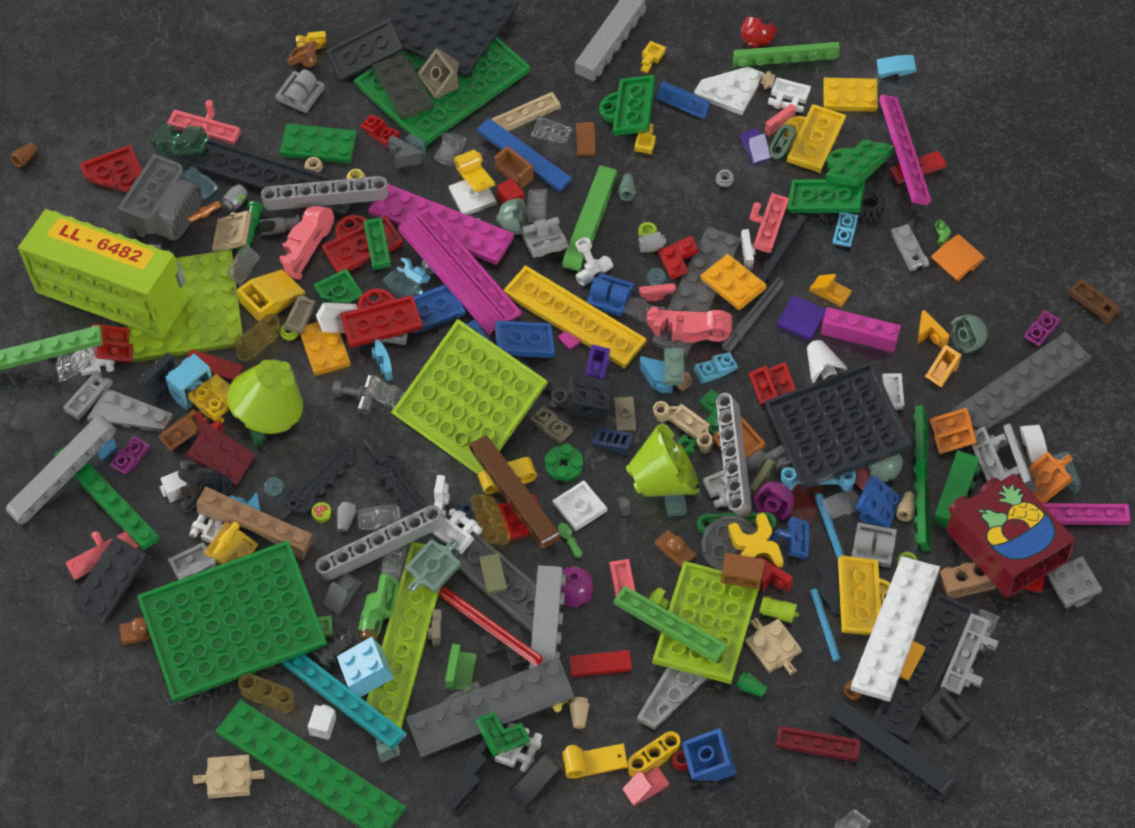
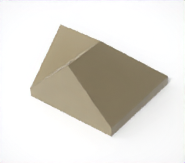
(439, 73)

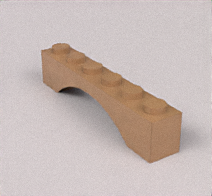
(223, 508)

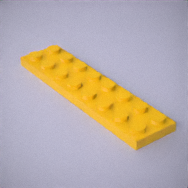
(574, 315)

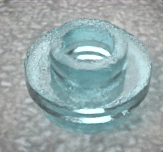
(656, 272)
(273, 481)

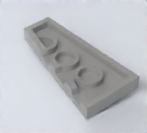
(130, 412)
(668, 695)

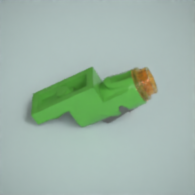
(378, 607)

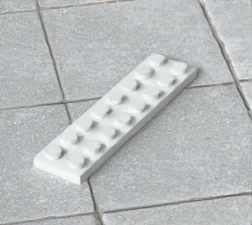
(895, 629)

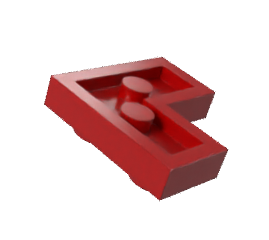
(674, 254)

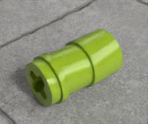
(778, 609)

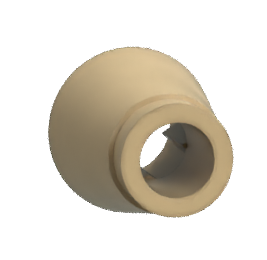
(906, 507)
(579, 709)

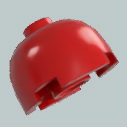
(756, 33)

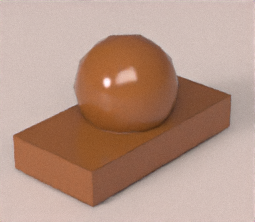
(304, 54)
(675, 548)
(134, 631)

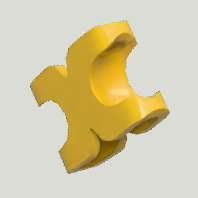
(756, 544)

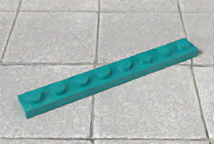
(346, 700)

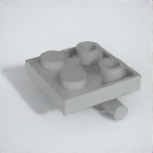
(544, 237)
(191, 562)

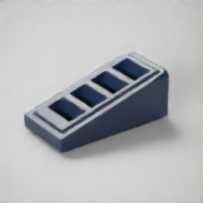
(618, 448)

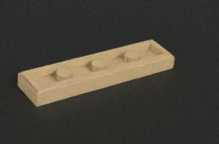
(528, 112)

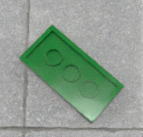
(318, 142)
(824, 197)

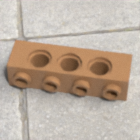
(973, 583)

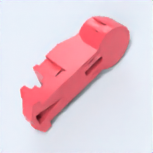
(305, 238)
(691, 326)

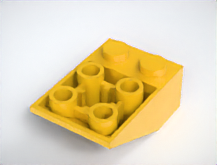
(269, 294)

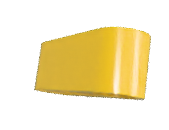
(523, 469)
(657, 746)

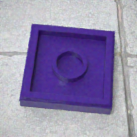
(801, 318)

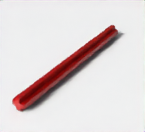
(491, 626)

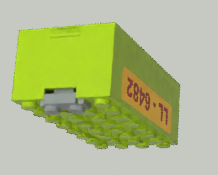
(104, 273)

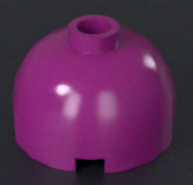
(773, 499)
(578, 586)

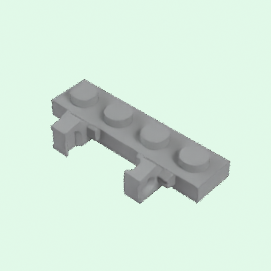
(987, 450)
(960, 671)

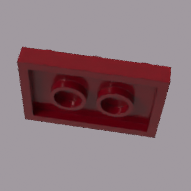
(220, 452)

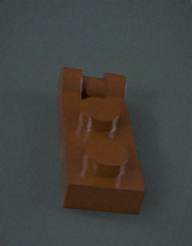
(1094, 301)

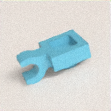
(415, 273)

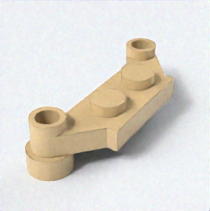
(687, 421)

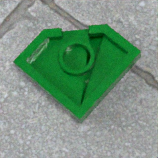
(338, 289)

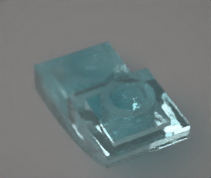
(206, 183)

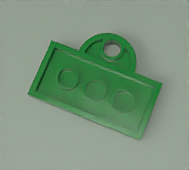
(630, 105)
(856, 164)

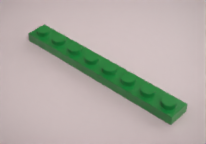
(921, 486)
(115, 506)

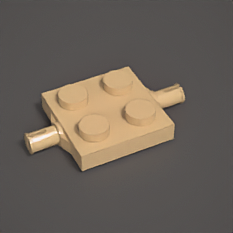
(773, 646)
(228, 776)

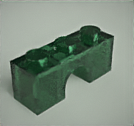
(191, 141)

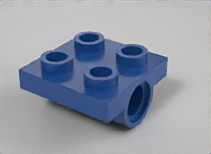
(610, 294)
(878, 503)

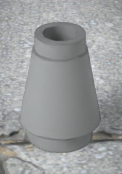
(345, 516)

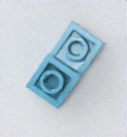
(896, 64)
(845, 229)
(382, 359)
(716, 368)

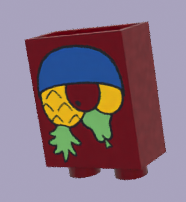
(1009, 534)

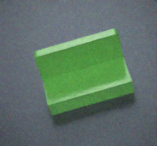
(460, 669)

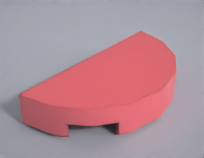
(656, 292)

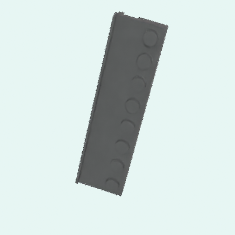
(509, 698)

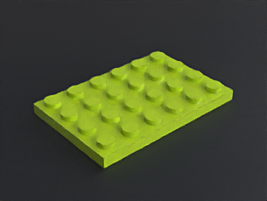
(714, 608)

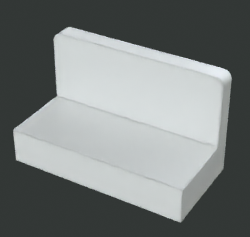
(329, 316)

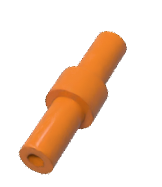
(204, 211)

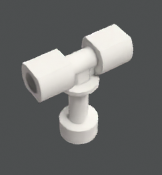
(592, 265)

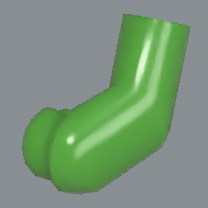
(944, 232)

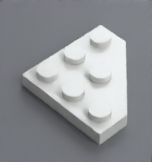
(731, 89)

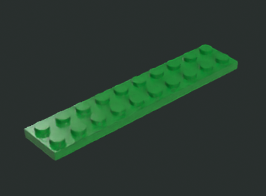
(309, 768)

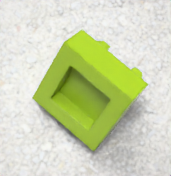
(656, 597)

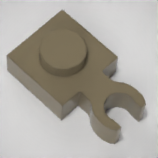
(435, 631)

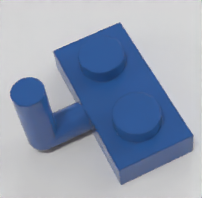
(797, 537)

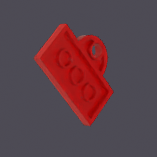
(351, 245)
(380, 318)

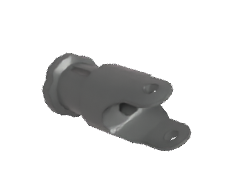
(282, 224)

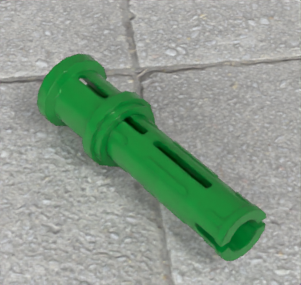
(254, 209)

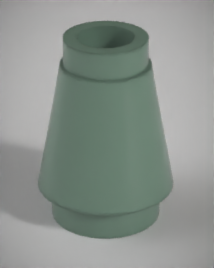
(627, 188)

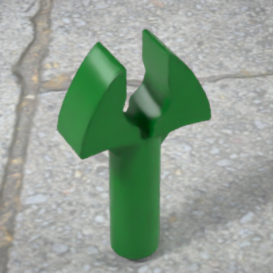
(691, 443)

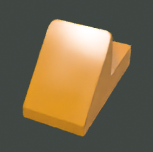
(830, 290)
(930, 328)
(946, 362)

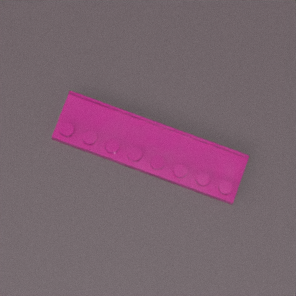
(459, 270)

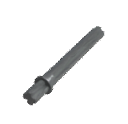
(737, 334)

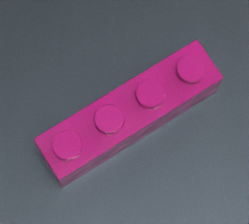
(860, 329)

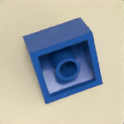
(709, 756)

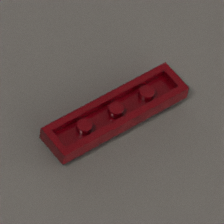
(818, 743)

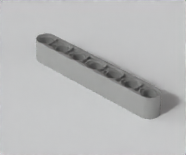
(312, 193)
(733, 455)
(61, 469)
(375, 551)

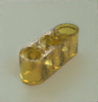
(252, 343)
(490, 520)
(261, 685)

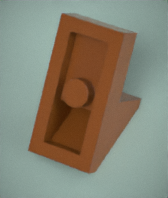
(585, 139)

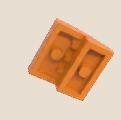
(957, 257)
(953, 430)

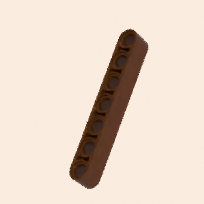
(514, 492)

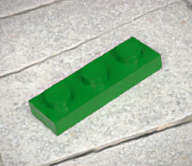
(377, 243)

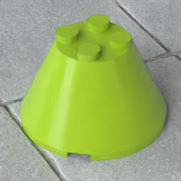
(266, 397)
(662, 467)

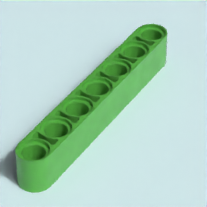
(590, 216)

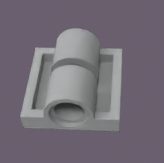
(300, 90)
(874, 543)
(1074, 583)

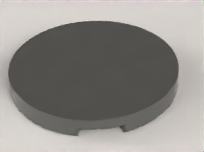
(717, 540)

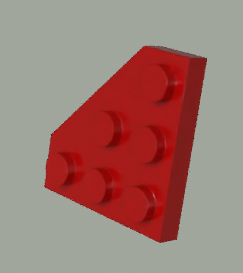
(113, 170)

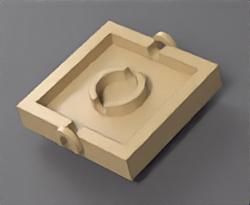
(231, 231)

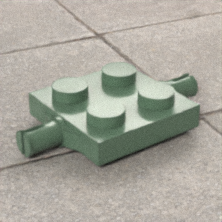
(433, 565)

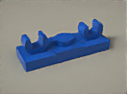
(683, 100)

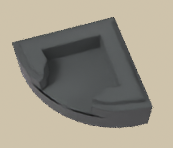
(624, 505)

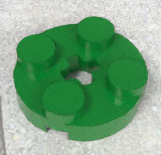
(563, 453)

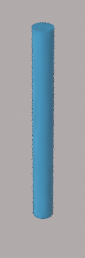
(830, 528)
(825, 625)

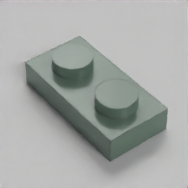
(674, 366)

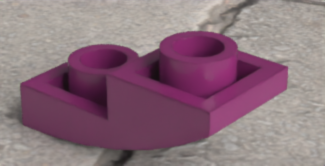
(1042, 328)
(131, 455)

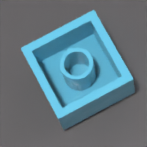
(187, 378)
(365, 667)

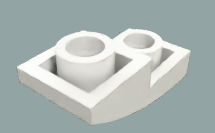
(1034, 441)

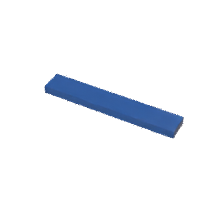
(541, 167)

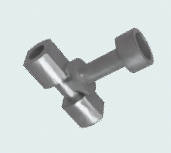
(366, 401)

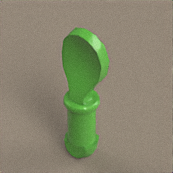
(566, 533)

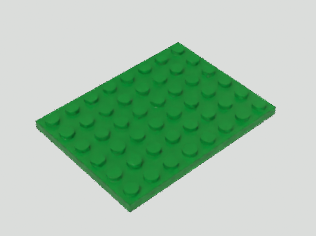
(491, 76)
(231, 621)

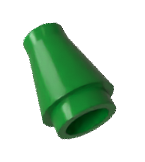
(750, 684)

